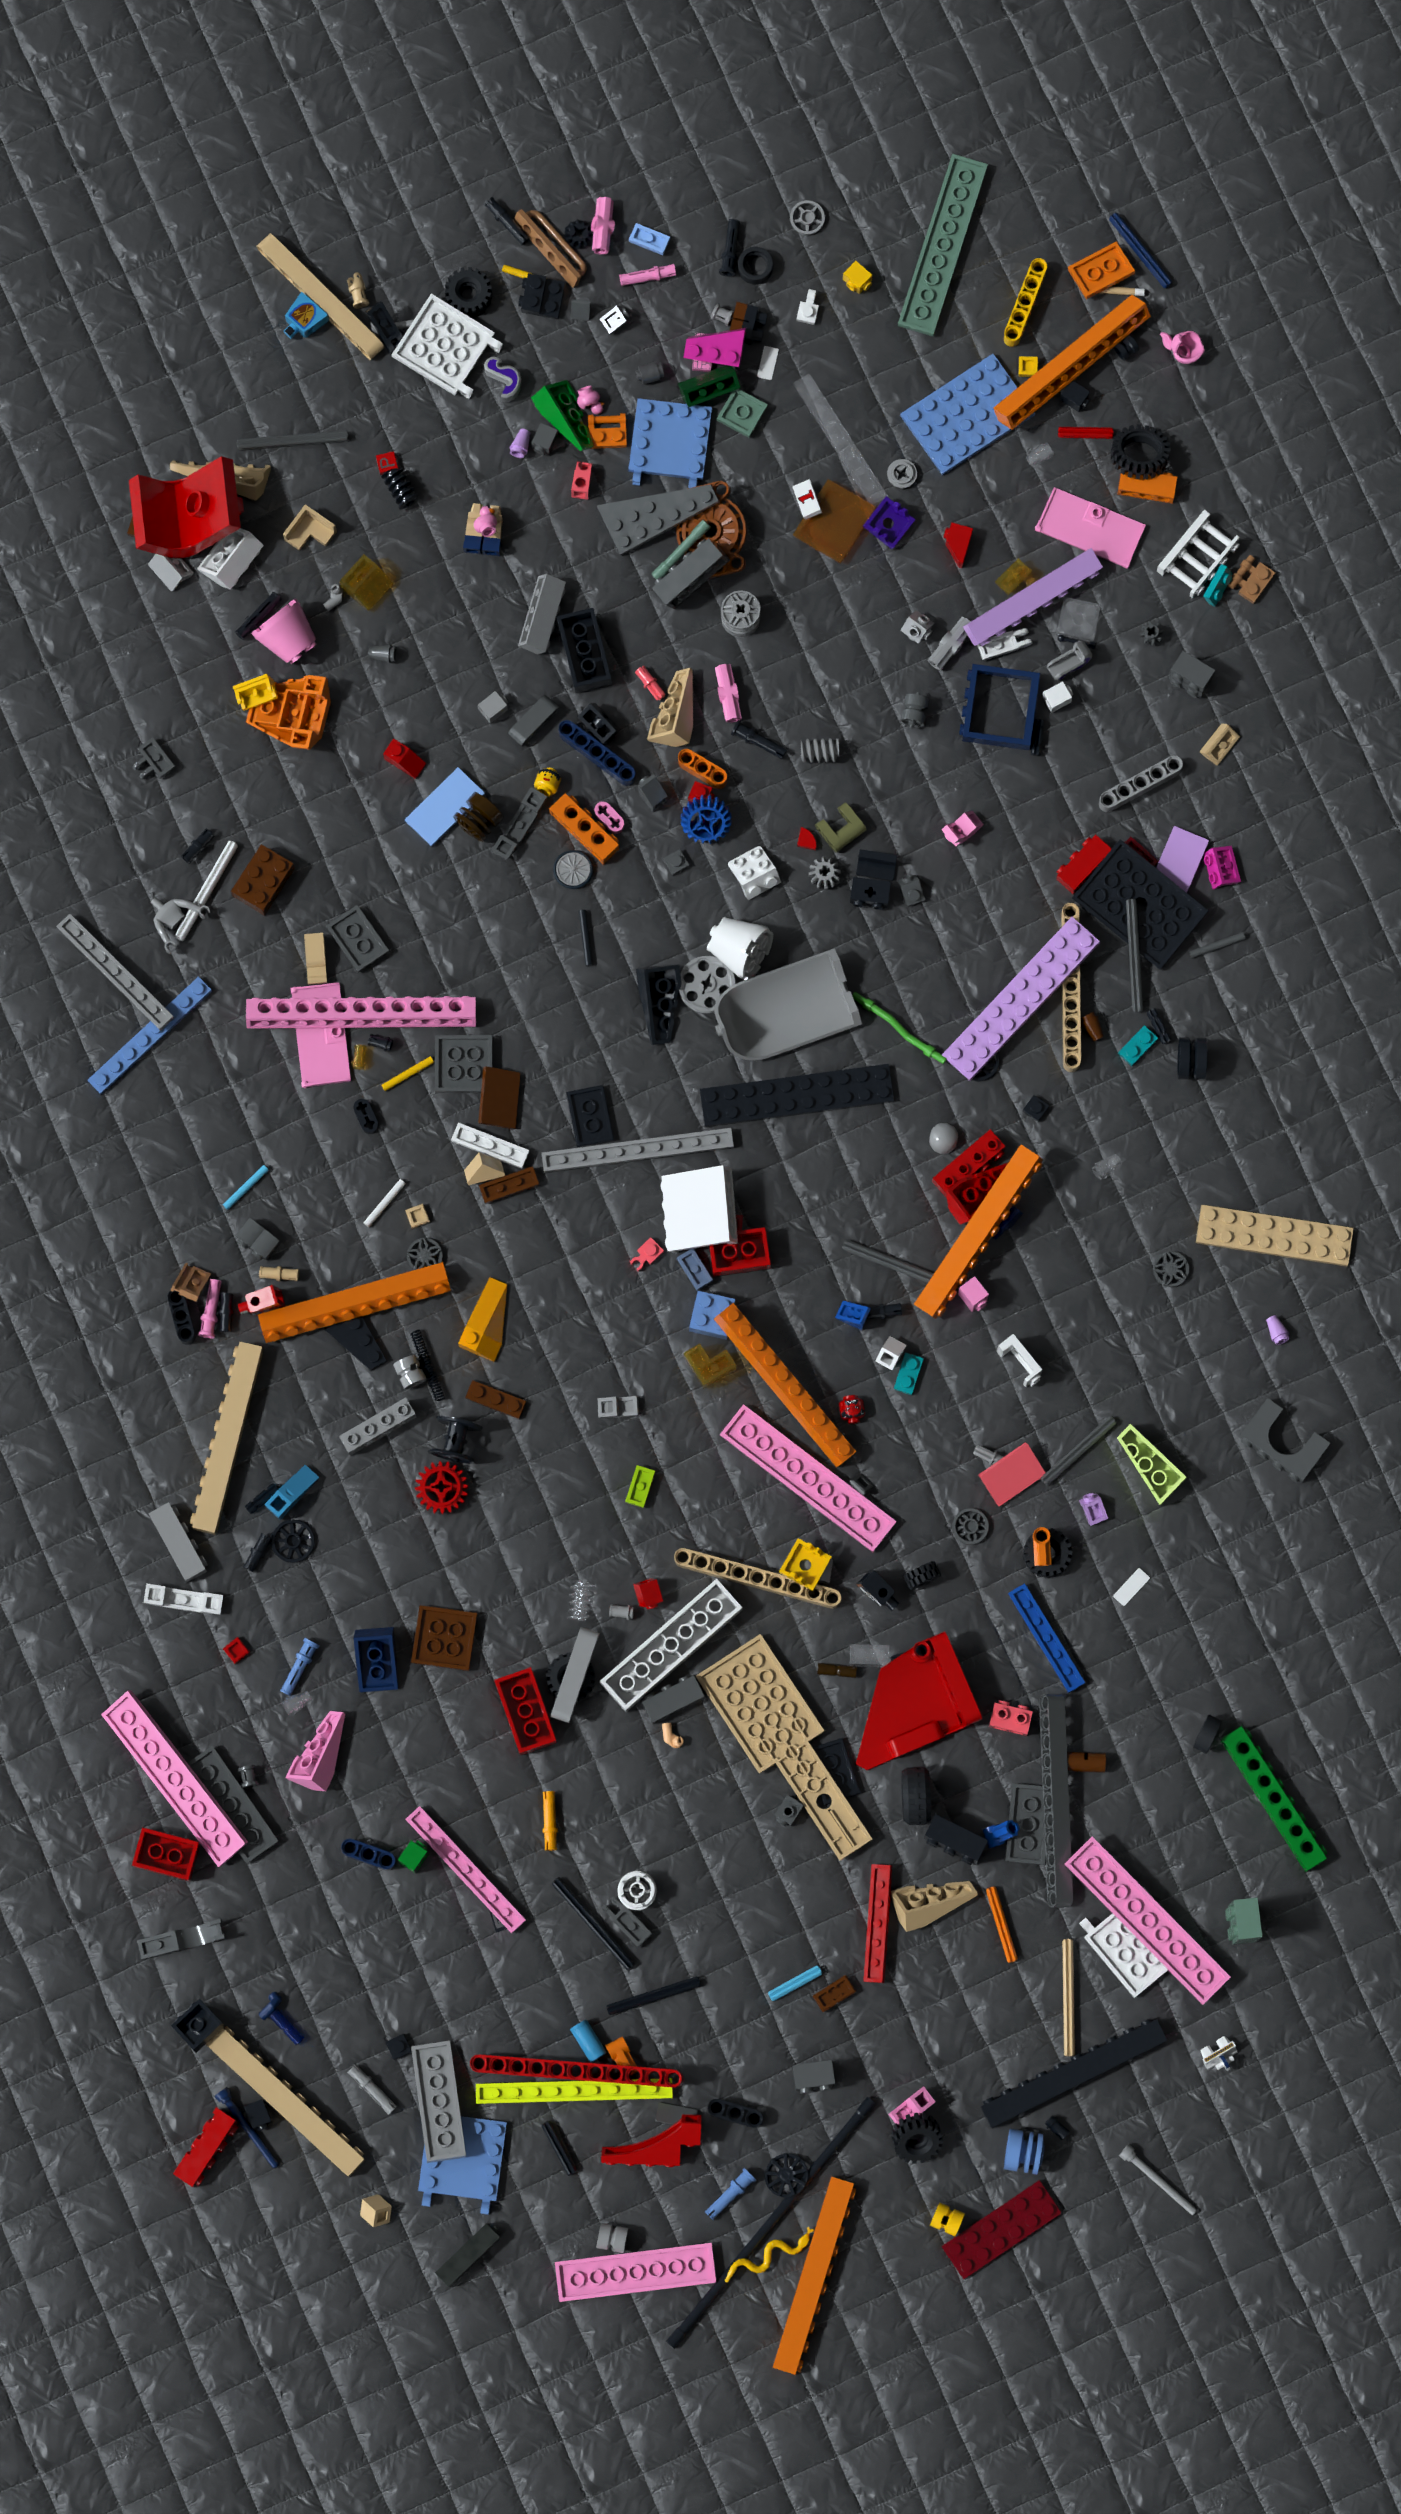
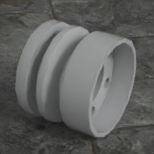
(740, 623)

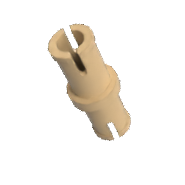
(279, 1273)

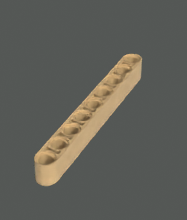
(307, 283)
(1071, 1015)
(747, 1580)

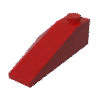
(969, 1192)

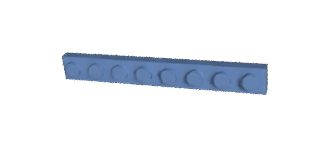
(148, 1037)

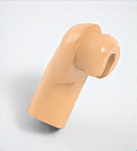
(670, 1738)

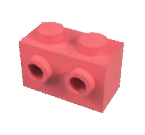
(1010, 1718)

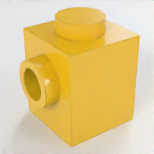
(857, 278)

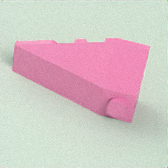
(318, 1761)

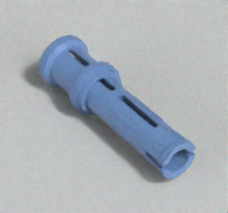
(301, 1656)
(737, 2187)

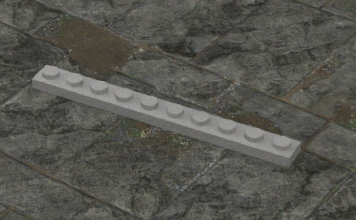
(637, 1150)

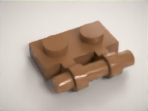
(1255, 583)

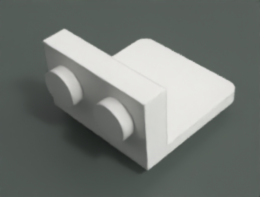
(754, 872)

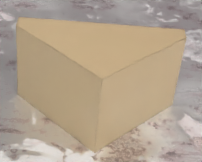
(483, 1169)

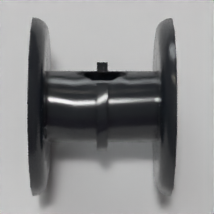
(455, 1439)

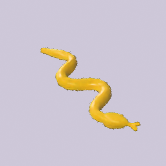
(802, 2243)

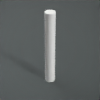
(384, 1203)

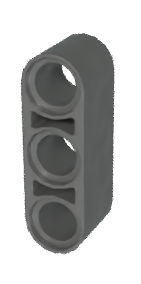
(534, 720)

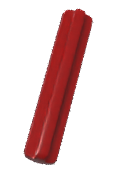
(1085, 432)

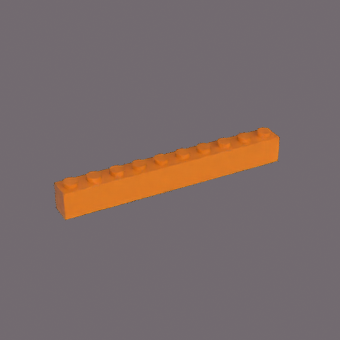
(1072, 362)
(978, 1232)
(354, 1302)
(784, 1385)
(812, 2278)

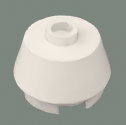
(637, 1890)

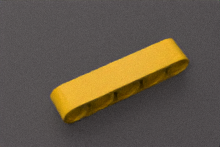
(1025, 294)

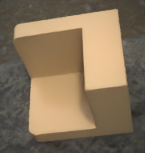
(375, 2210)

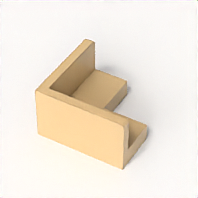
(306, 525)

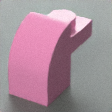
(962, 828)
(916, 2103)

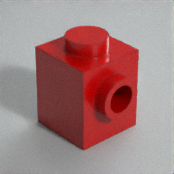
(700, 789)
(648, 1593)

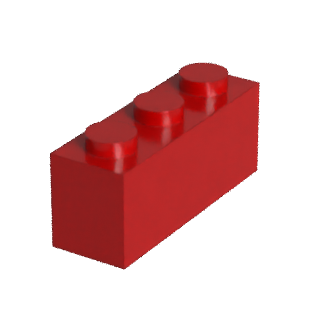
(1082, 863)

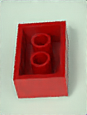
(746, 1256)
(166, 1854)

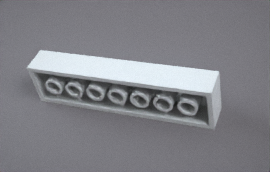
(671, 1645)

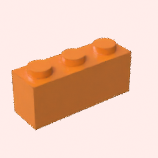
(1159, 488)

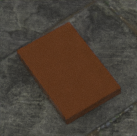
(499, 1097)

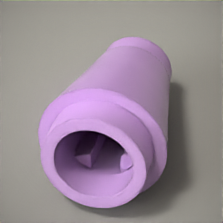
(519, 446)
(1278, 1332)

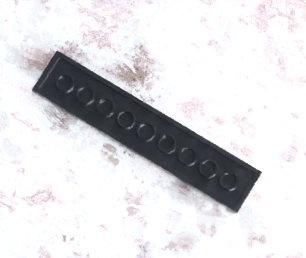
(796, 1095)

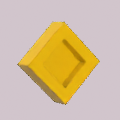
(1027, 366)

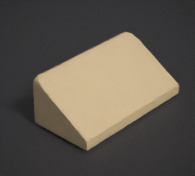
(1219, 744)

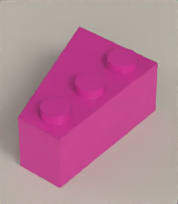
(717, 348)

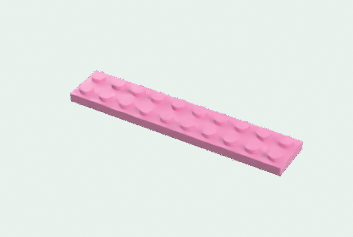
(808, 1478)
(174, 1778)
(1147, 1920)

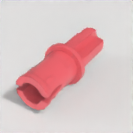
(650, 683)

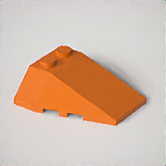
(297, 714)

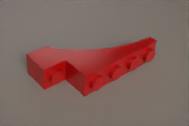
(660, 2149)

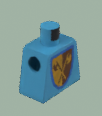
(304, 317)

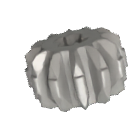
(831, 872)

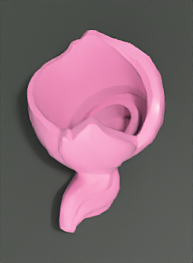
(1185, 346)

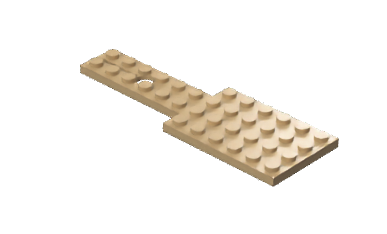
(776, 1729)

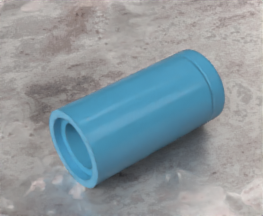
(588, 2041)

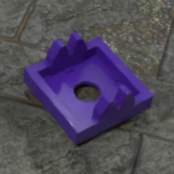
(900, 517)

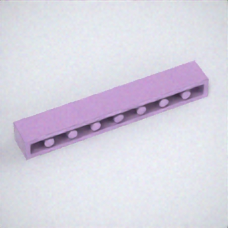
(1032, 597)

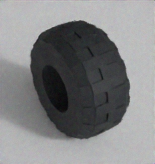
(916, 1795)

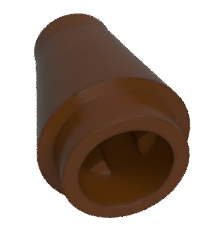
(1092, 1026)

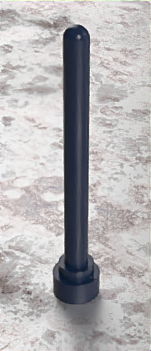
(225, 2098)

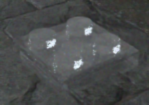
(1078, 619)

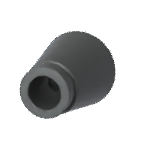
(383, 653)

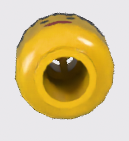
(547, 781)

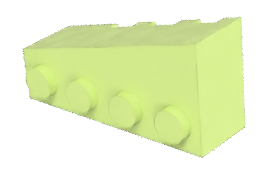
(1152, 1465)

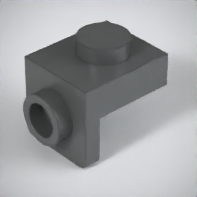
(911, 889)

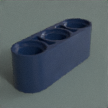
(361, 1847)

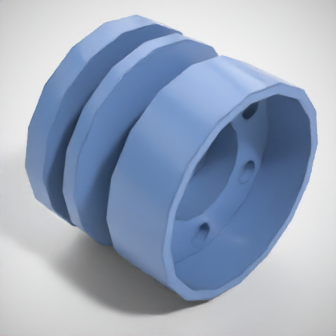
(1023, 2151)

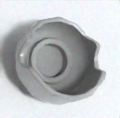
(943, 1138)

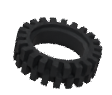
(1145, 436)

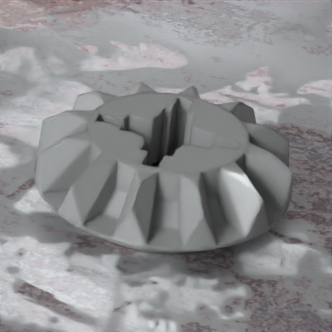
(900, 465)

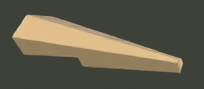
(249, 480)

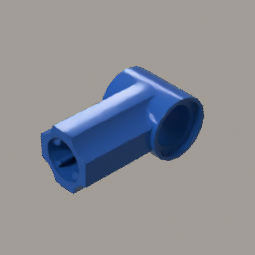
(1000, 1833)

